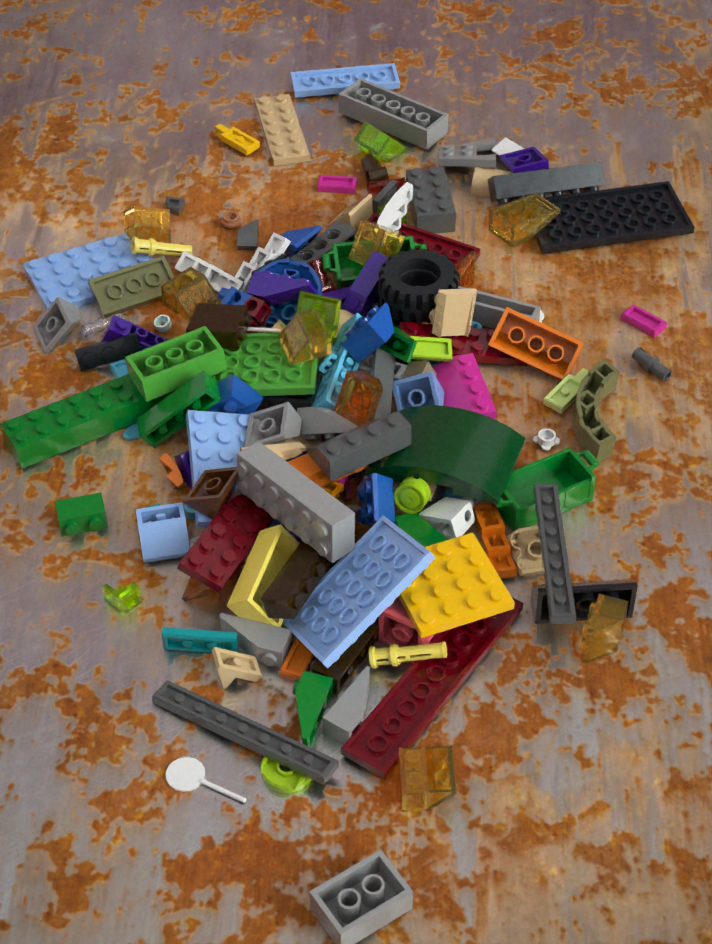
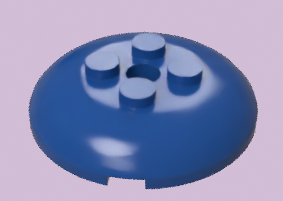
(296, 270)

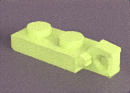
(565, 392)

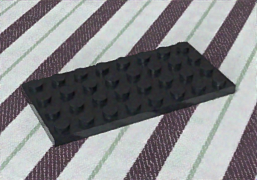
(614, 217)

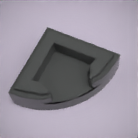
(175, 205)

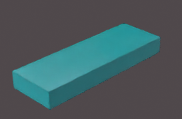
(198, 640)

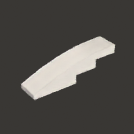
(396, 207)
(275, 247)
(215, 276)

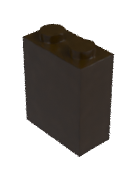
(224, 321)

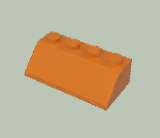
(535, 344)

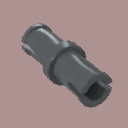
(652, 364)

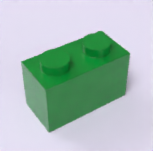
(81, 514)

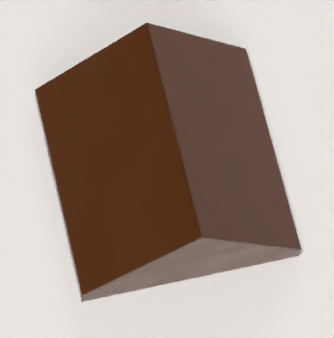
(212, 490)

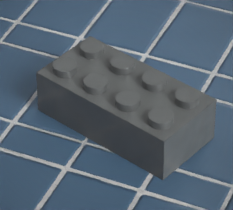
(432, 200)

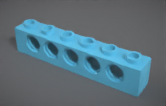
(333, 379)

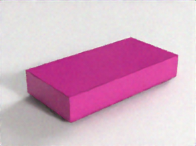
(337, 184)
(643, 321)

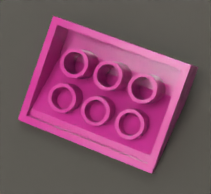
(465, 385)

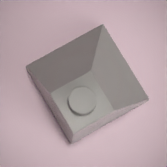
(57, 323)
(273, 425)

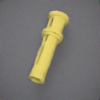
(152, 247)
(395, 654)

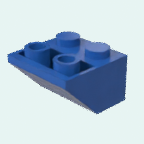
(369, 332)
(376, 499)

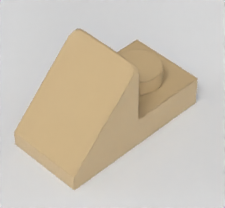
(235, 665)

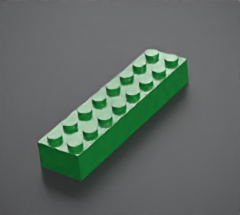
(75, 421)

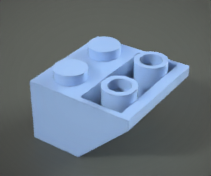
(162, 532)

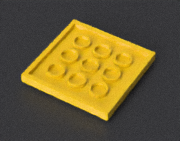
(455, 588)

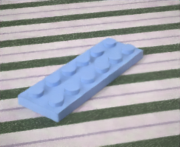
(336, 80)

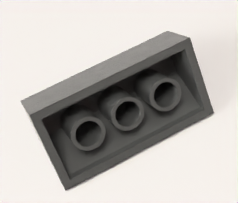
(362, 445)

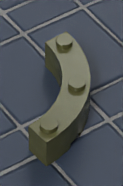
(588, 427)

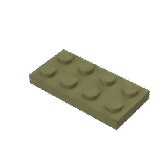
(130, 286)

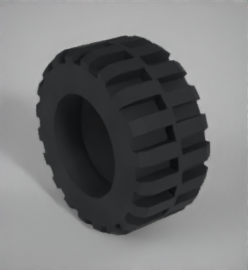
(405, 272)

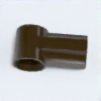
(373, 168)

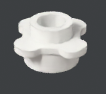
(546, 439)

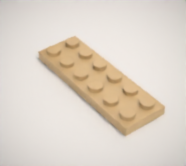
(282, 130)

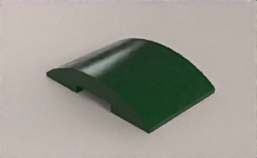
(455, 451)

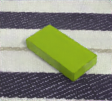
(432, 349)

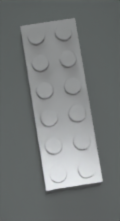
(393, 113)
(296, 501)

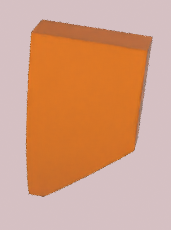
(174, 475)

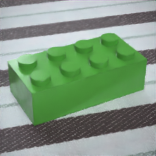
(175, 362)

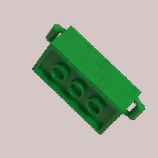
(346, 270)
(563, 468)

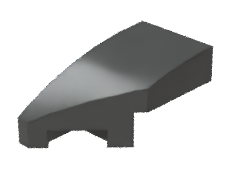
(248, 236)

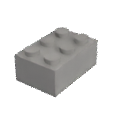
(361, 899)

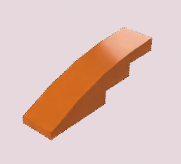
(493, 538)

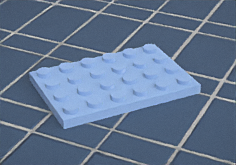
(68, 271)
(214, 444)
(358, 590)

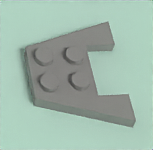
(466, 154)

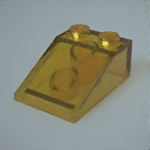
(521, 219)

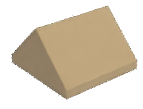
(355, 212)

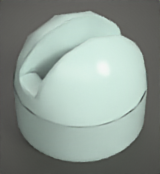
(165, 320)

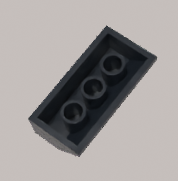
(585, 594)

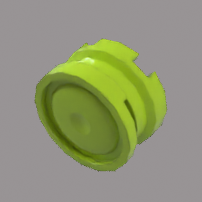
(412, 495)

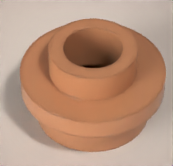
(231, 219)

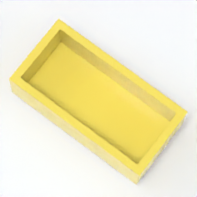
(263, 564)

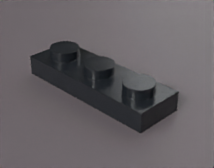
(107, 351)

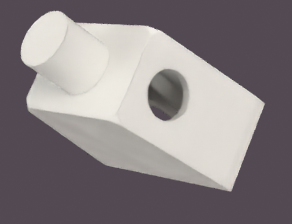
(450, 516)

